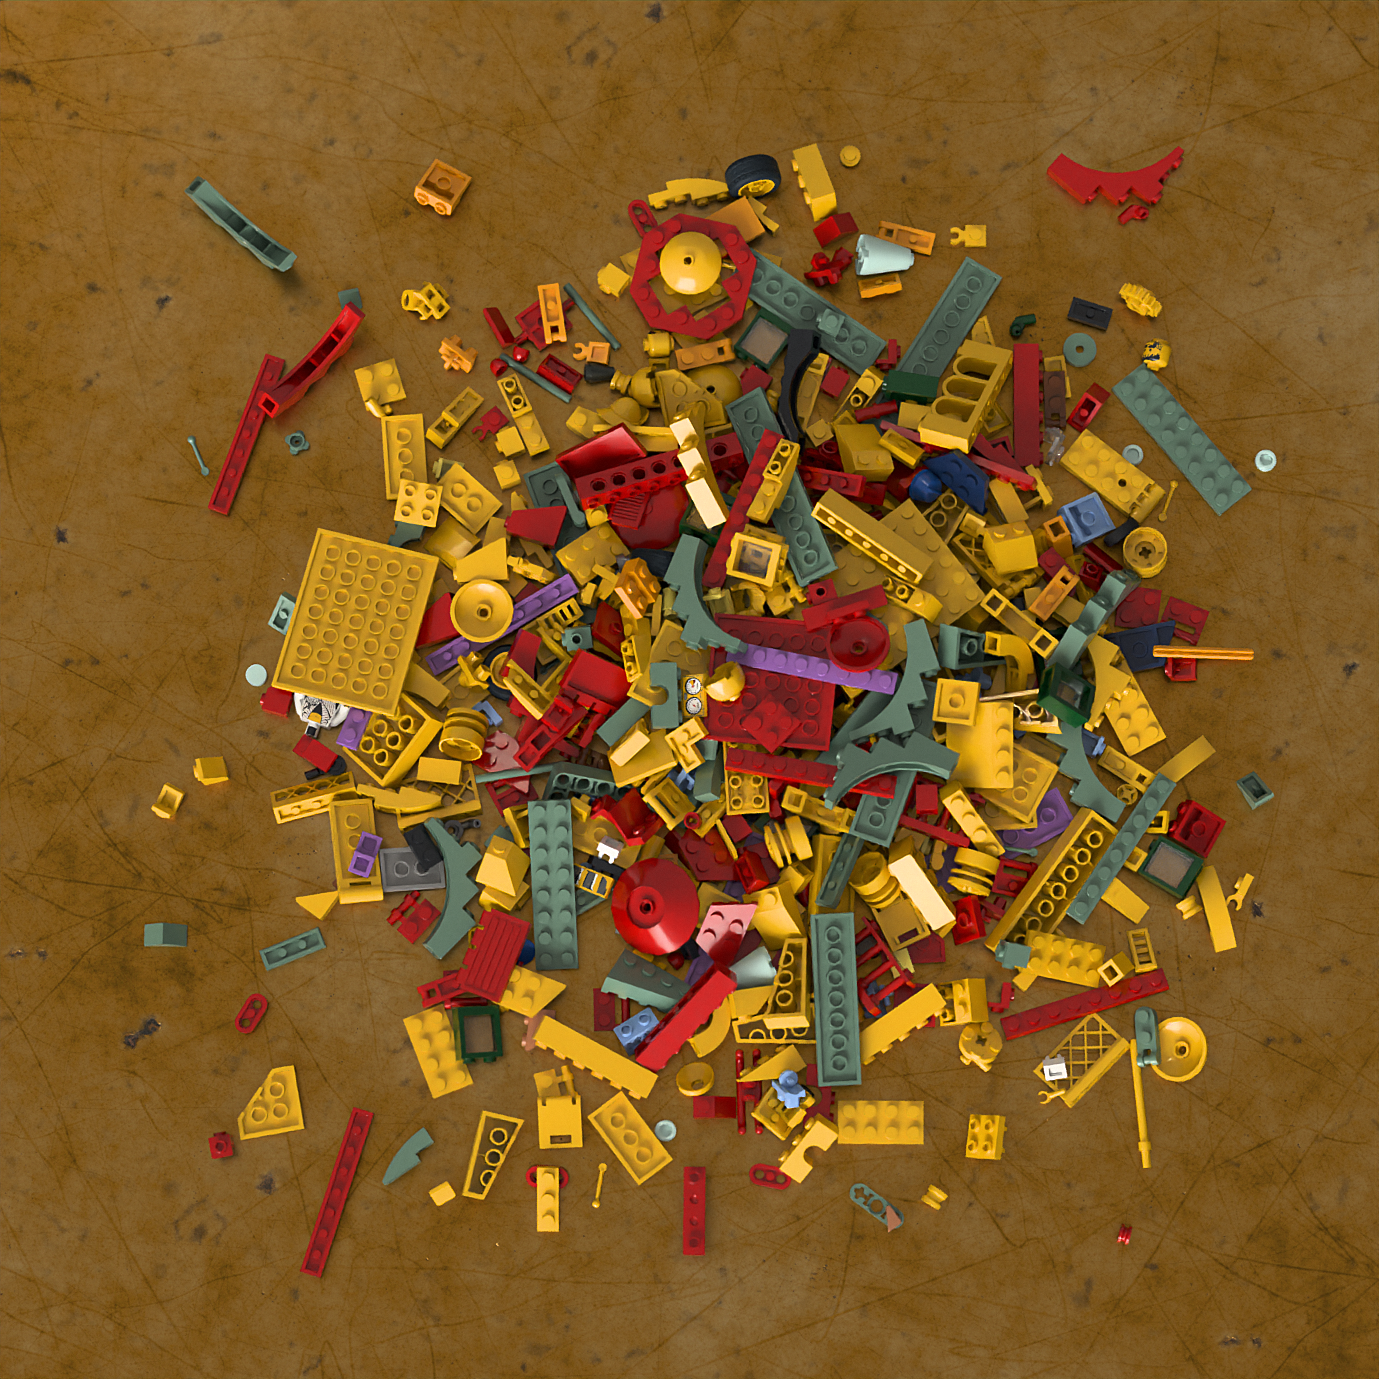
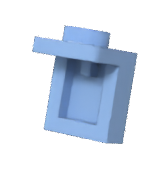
(1092, 743)

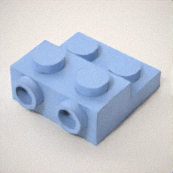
(1086, 519)

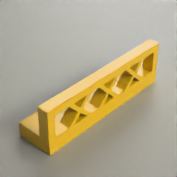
(652, 438)
(314, 800)

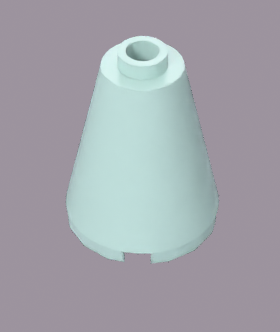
(881, 256)
(754, 970)

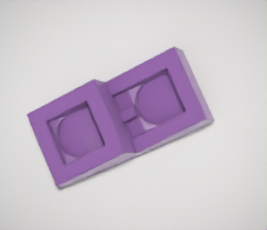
(365, 854)

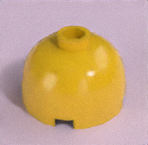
(644, 388)
(726, 682)

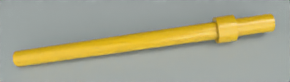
(1144, 1144)

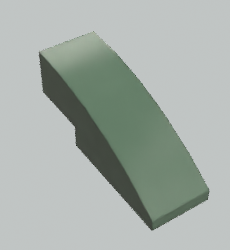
(709, 778)
(407, 1156)

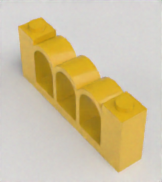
(959, 434)

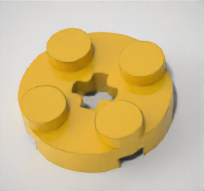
(984, 1032)

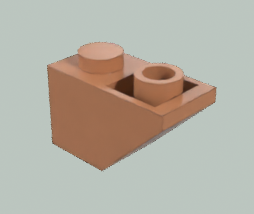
(532, 1024)

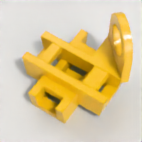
(419, 298)

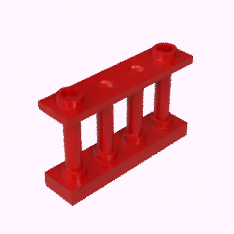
(846, 484)
(940, 831)
(872, 1001)
(694, 1210)

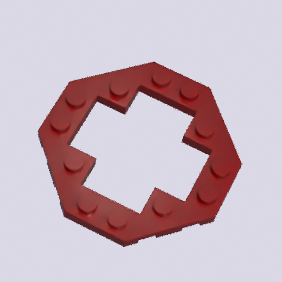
(681, 320)

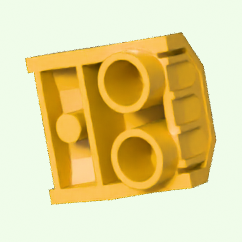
(451, 542)

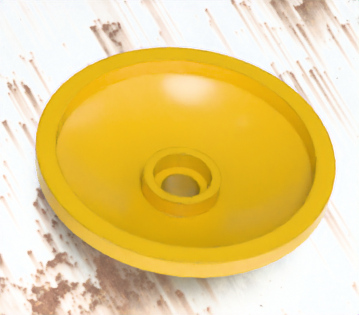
(702, 271)
(720, 378)
(475, 598)
(1173, 1036)

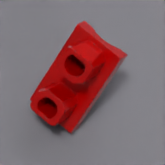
(823, 268)
(991, 910)

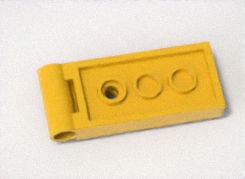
(1104, 468)
(1132, 715)
(347, 822)
(588, 835)
(823, 852)

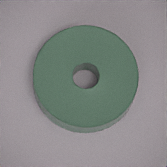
(1086, 343)

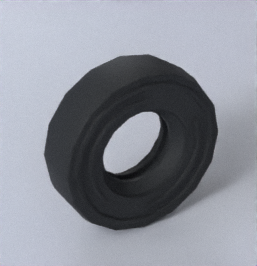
(1120, 532)

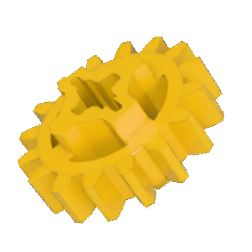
(1140, 300)

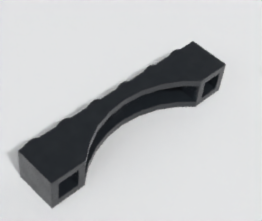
(801, 352)

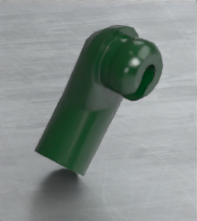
(1020, 322)

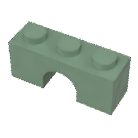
(666, 676)

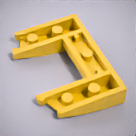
(531, 695)

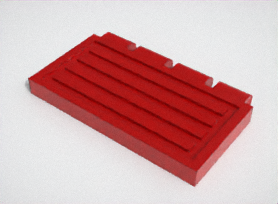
(602, 452)
(595, 683)
(495, 955)

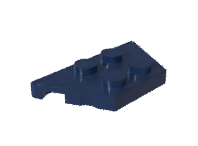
(962, 478)
(1139, 642)

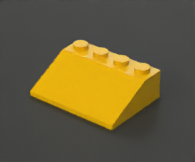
(396, 742)
(984, 748)

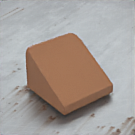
(892, 1218)

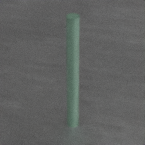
(592, 316)
(536, 378)
(513, 773)

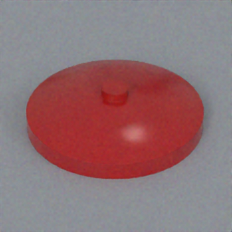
(660, 520)

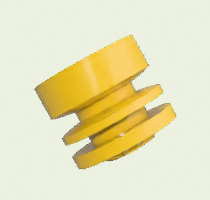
(1146, 540)
(463, 734)
(787, 841)
(974, 869)
(873, 880)

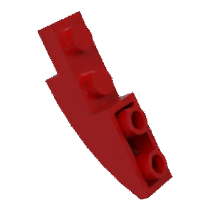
(546, 738)

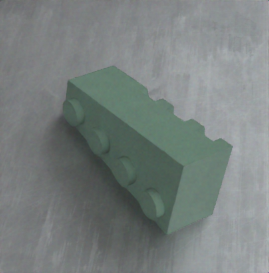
(964, 649)
(644, 982)

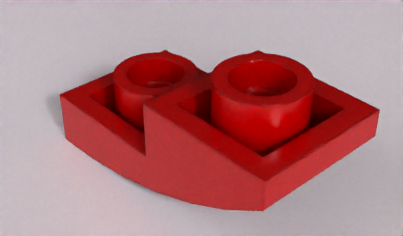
(1092, 576)

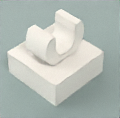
(610, 847)
(1054, 1068)

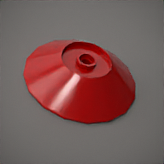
(672, 902)

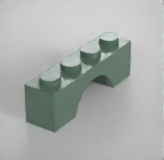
(406, 534)

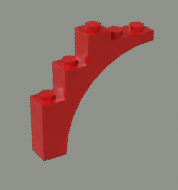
(1143, 183)
(315, 364)
(524, 653)

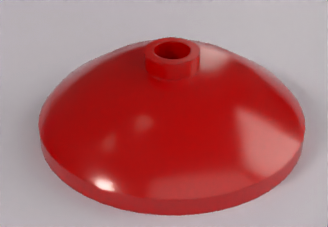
(858, 634)

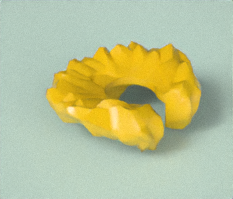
(756, 596)

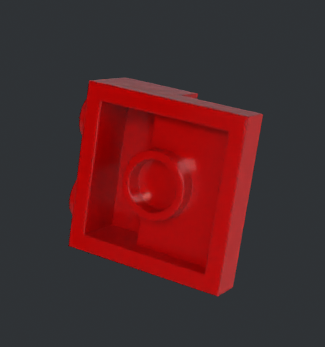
(1195, 827)

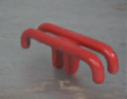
(747, 1092)

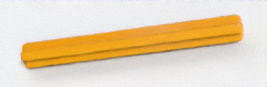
(1203, 652)

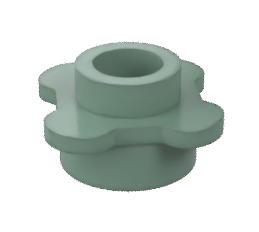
(298, 436)

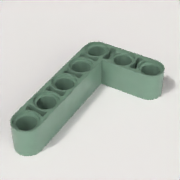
(590, 785)

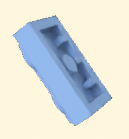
(636, 1029)

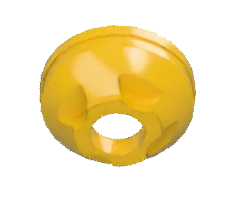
(692, 1074)

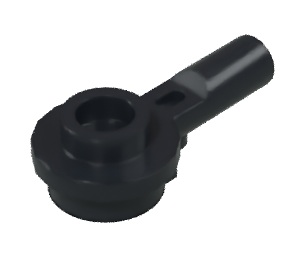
(336, 769)

